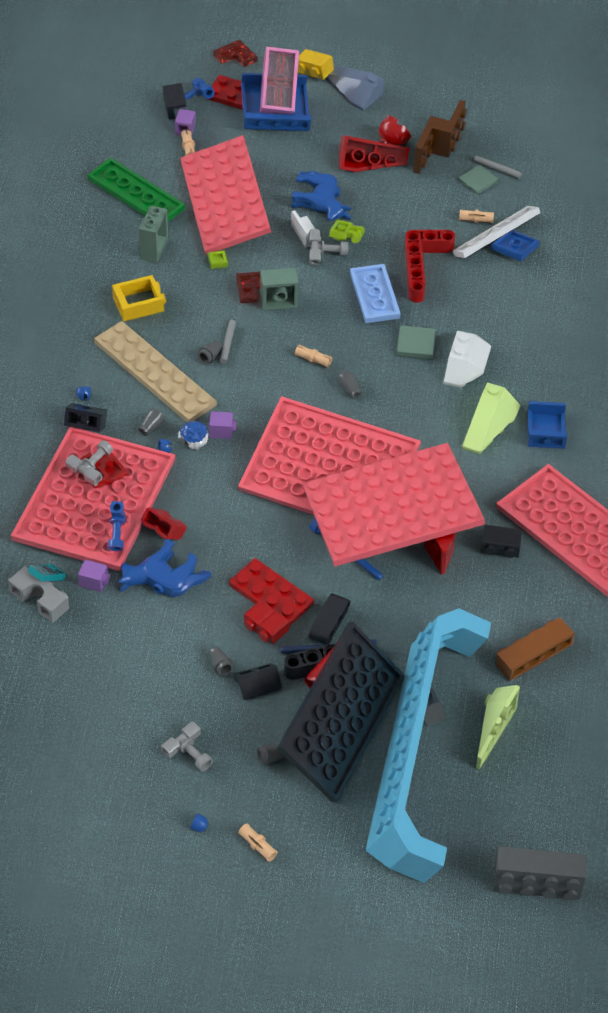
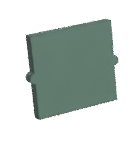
(478, 179)

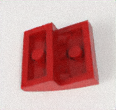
(110, 469)

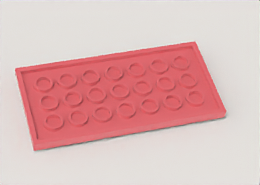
(225, 195)
(563, 522)

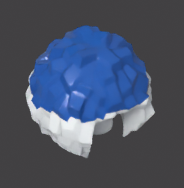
(194, 433)

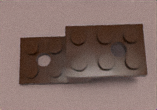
(440, 137)

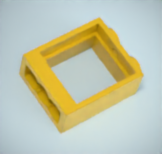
(141, 308)

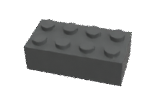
(539, 873)

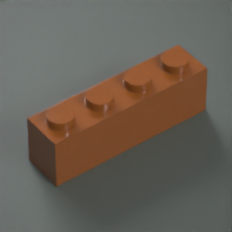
(534, 648)

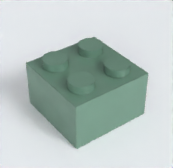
(279, 288)

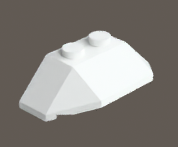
(466, 359)

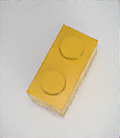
(315, 64)

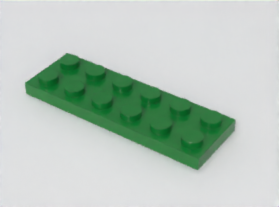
(133, 189)

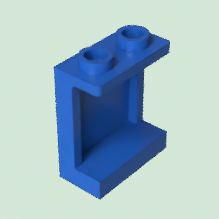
(546, 425)

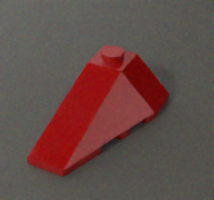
(365, 154)

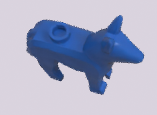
(322, 197)
(160, 575)

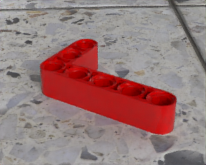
(416, 244)

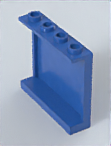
(253, 119)

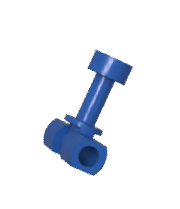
(199, 88)
(118, 519)

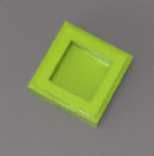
(217, 259)

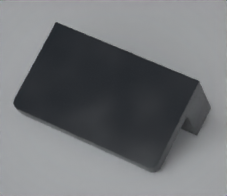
(173, 98)
(258, 680)

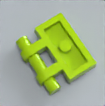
(342, 230)

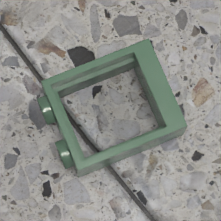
(153, 234)

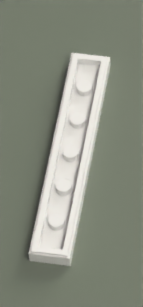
(496, 231)

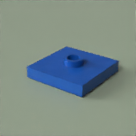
(515, 245)

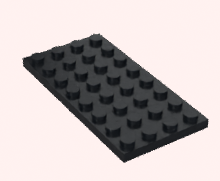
(341, 712)

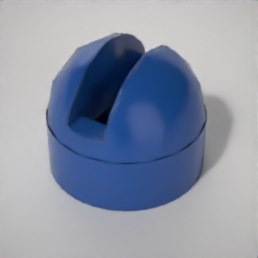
(83, 392)
(163, 445)
(199, 823)

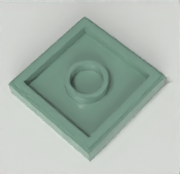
(416, 342)

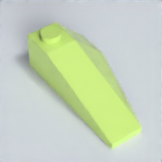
(492, 415)
(499, 710)

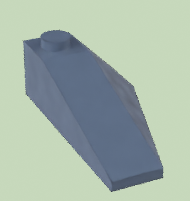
(358, 86)

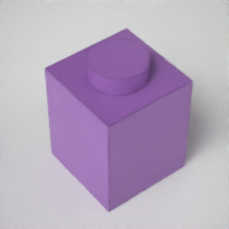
(185, 121)
(222, 425)
(93, 575)

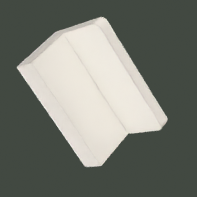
(301, 227)

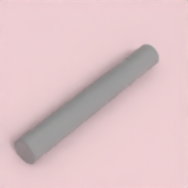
(498, 167)
(227, 342)

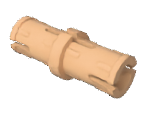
(187, 144)
(476, 216)
(313, 356)
(258, 842)

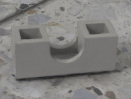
(52, 601)

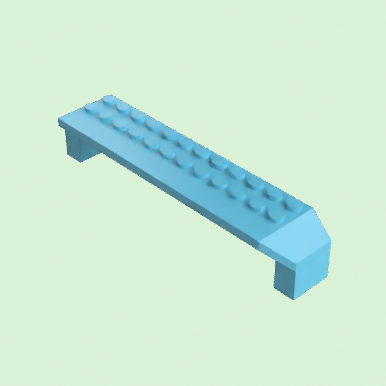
(392, 833)

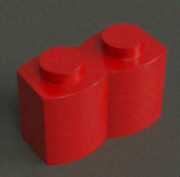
(163, 523)
(266, 622)

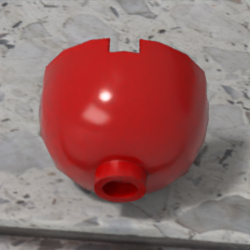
(392, 132)

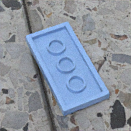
(375, 293)

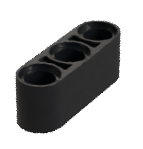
(329, 619)
(304, 661)

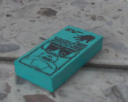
(47, 572)

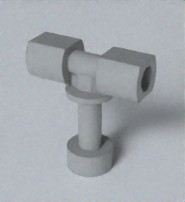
(318, 247)
(87, 466)
(185, 744)

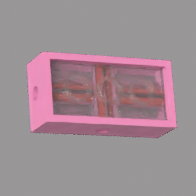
(279, 81)

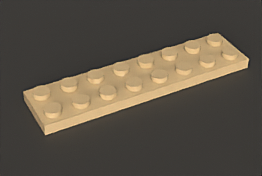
(155, 372)

